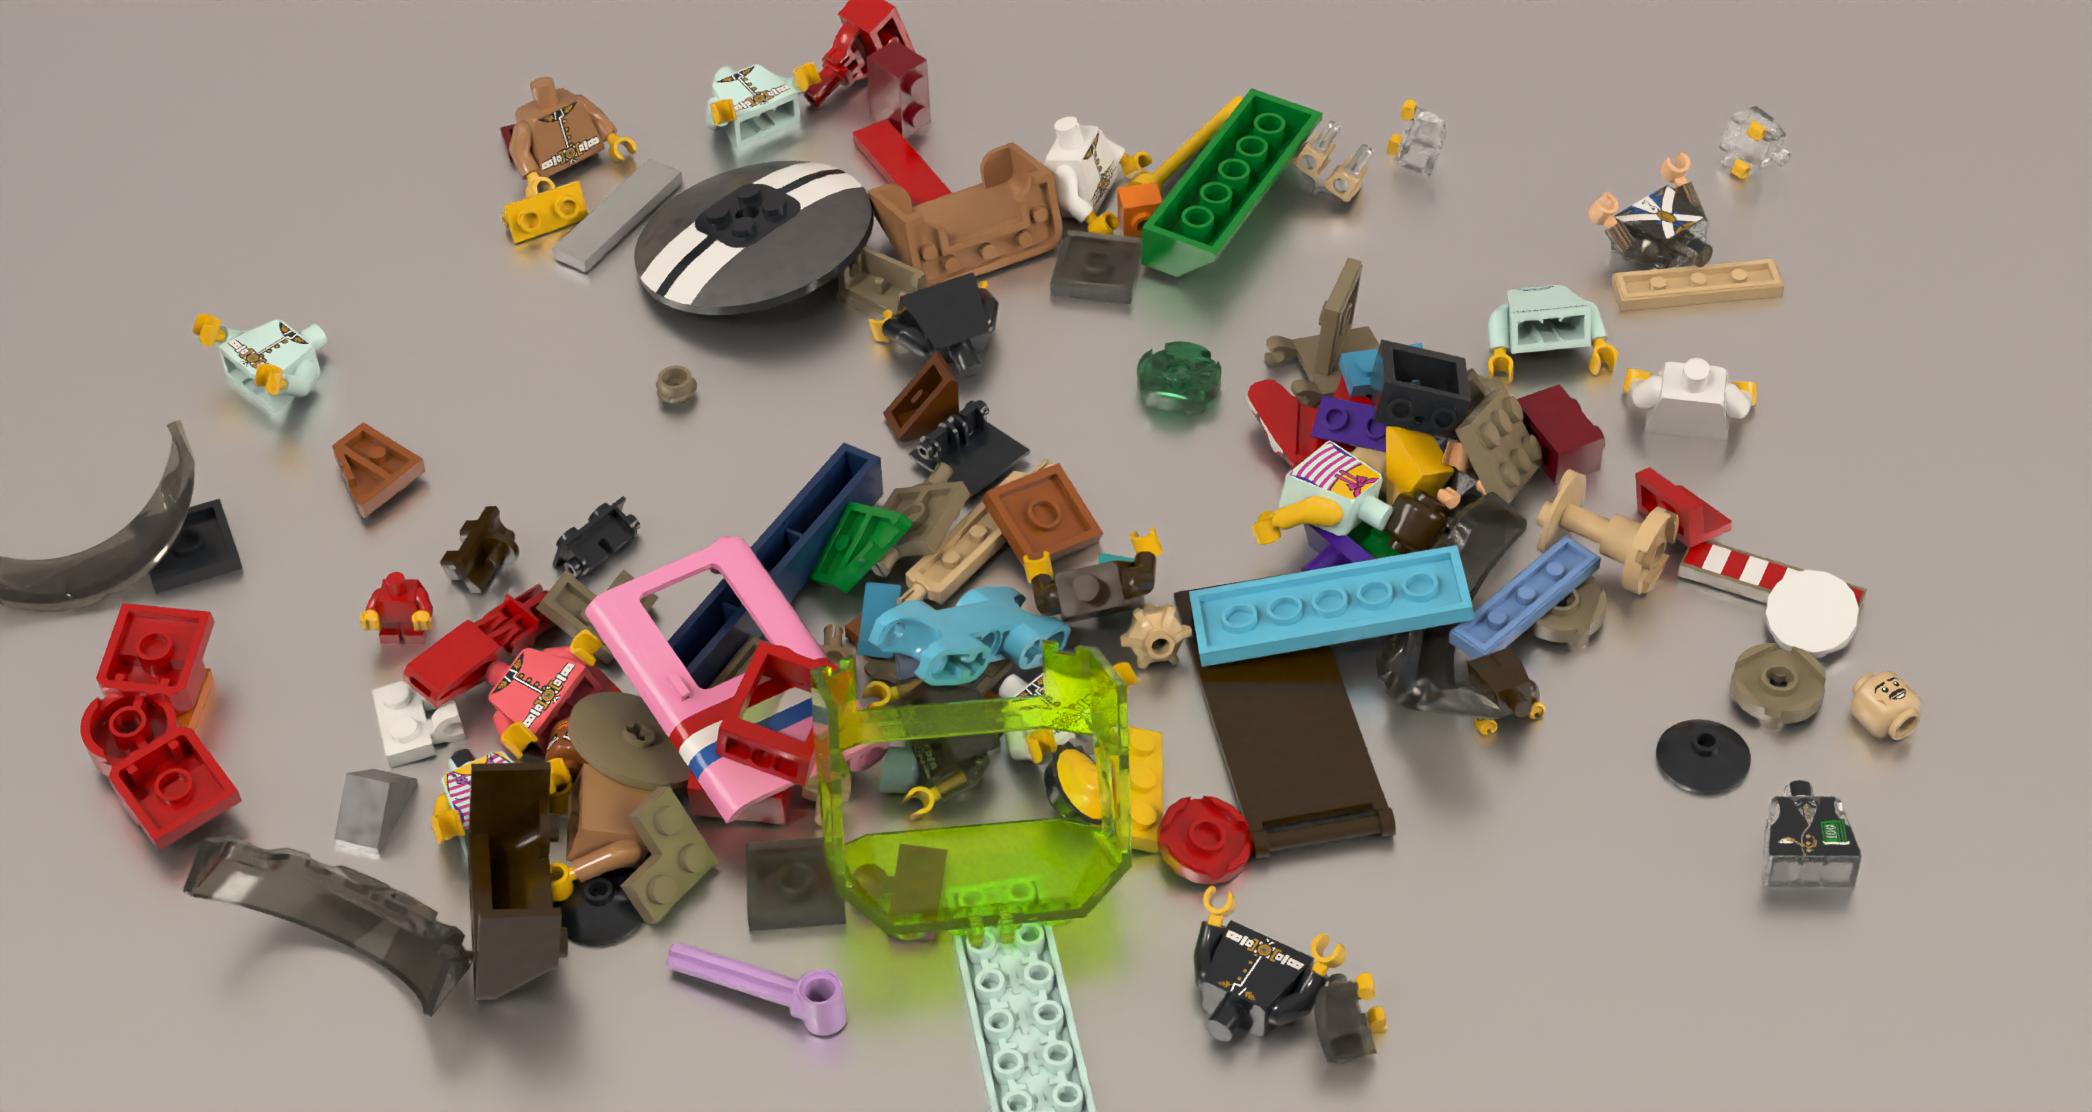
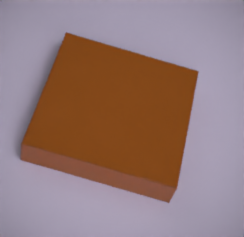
(1042, 515)

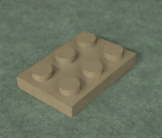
(1500, 445)

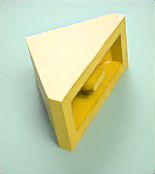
(1413, 463)

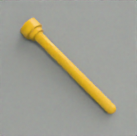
(1188, 149)

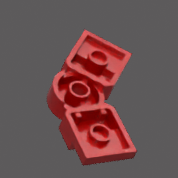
(147, 683)

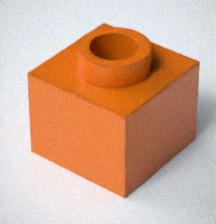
(1136, 206)

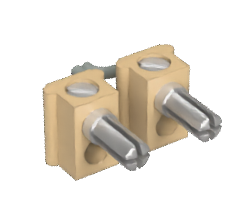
(1314, 158)

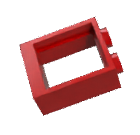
(750, 742)

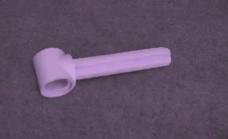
(813, 998)

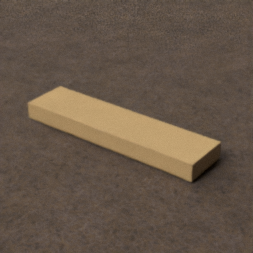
(1697, 285)

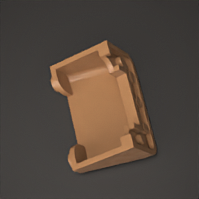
(979, 227)

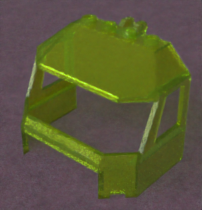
(988, 871)

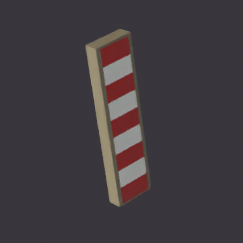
(1740, 571)

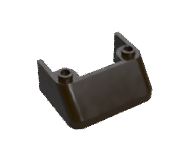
(509, 877)

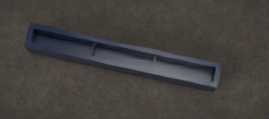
(788, 554)

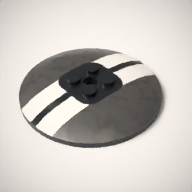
(754, 237)

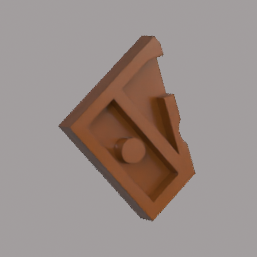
(374, 467)

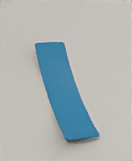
(877, 600)

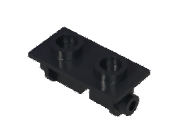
(582, 547)

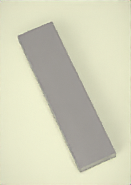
(617, 215)

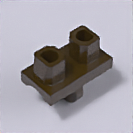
(483, 548)

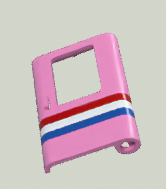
(694, 714)

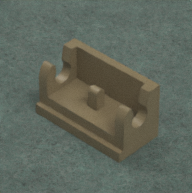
(878, 283)

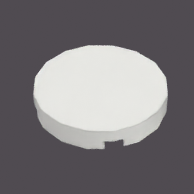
(1812, 612)

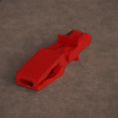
(465, 653)

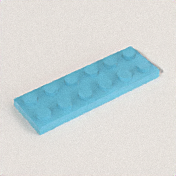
(1330, 605)

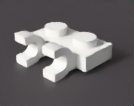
(405, 725)

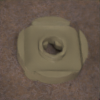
(1575, 622)
(1774, 704)

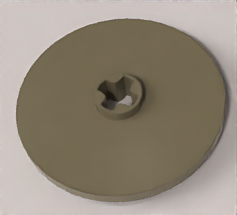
(625, 741)

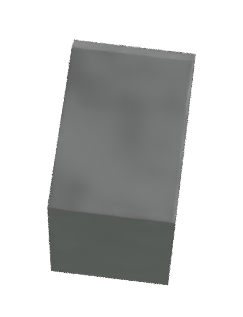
(371, 808)

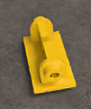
(545, 212)

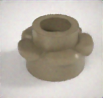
(675, 384)

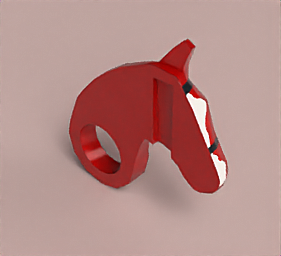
(1290, 423)

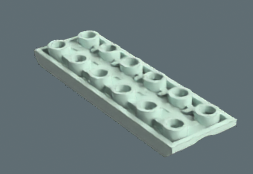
(1023, 1022)

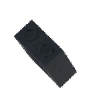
(1438, 396)

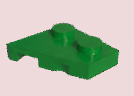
(857, 545)

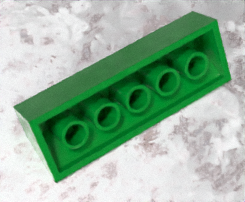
(1225, 183)

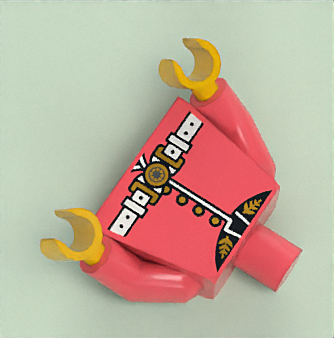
(540, 690)

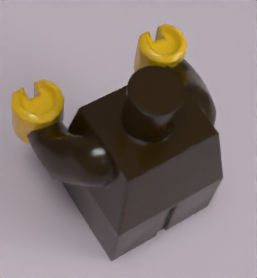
(1506, 684)

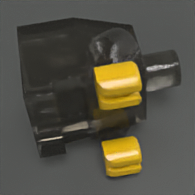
(1340, 1021)

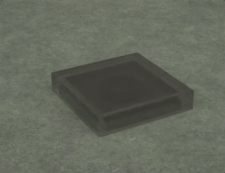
(1097, 267)
(790, 886)

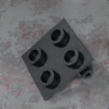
(970, 447)

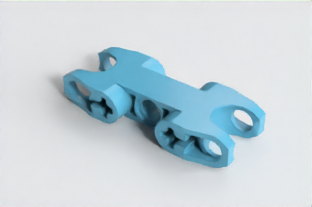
(963, 639)

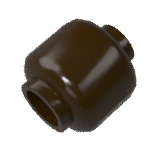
(1415, 522)

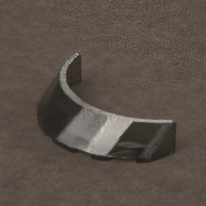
(115, 563)
(1421, 662)
(340, 905)

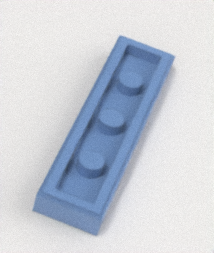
(1525, 598)

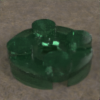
(1189, 395)

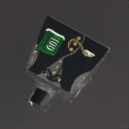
(1808, 841)

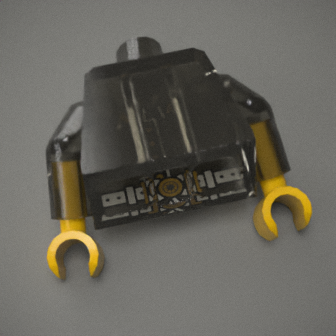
(948, 762)

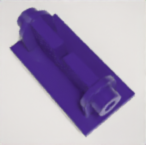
(1349, 424)

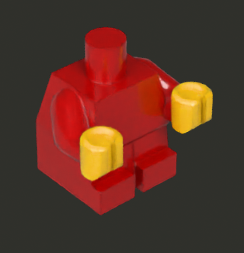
(399, 611)

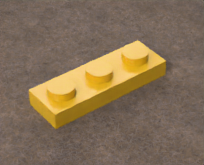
(1145, 788)

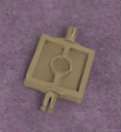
(931, 508)

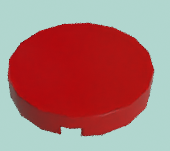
(1204, 840)

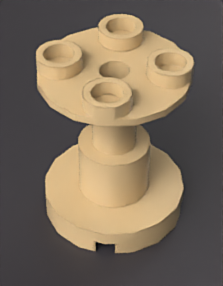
(1621, 538)

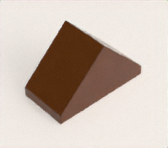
(924, 401)

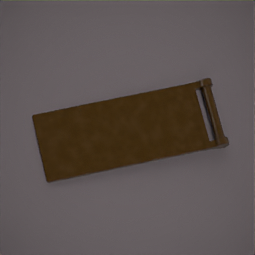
(1290, 744)

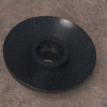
(1703, 756)
(601, 918)

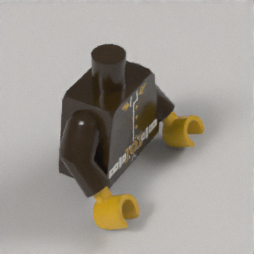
(1095, 588)

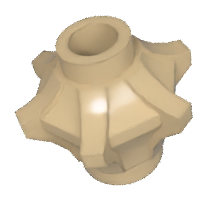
(1155, 634)

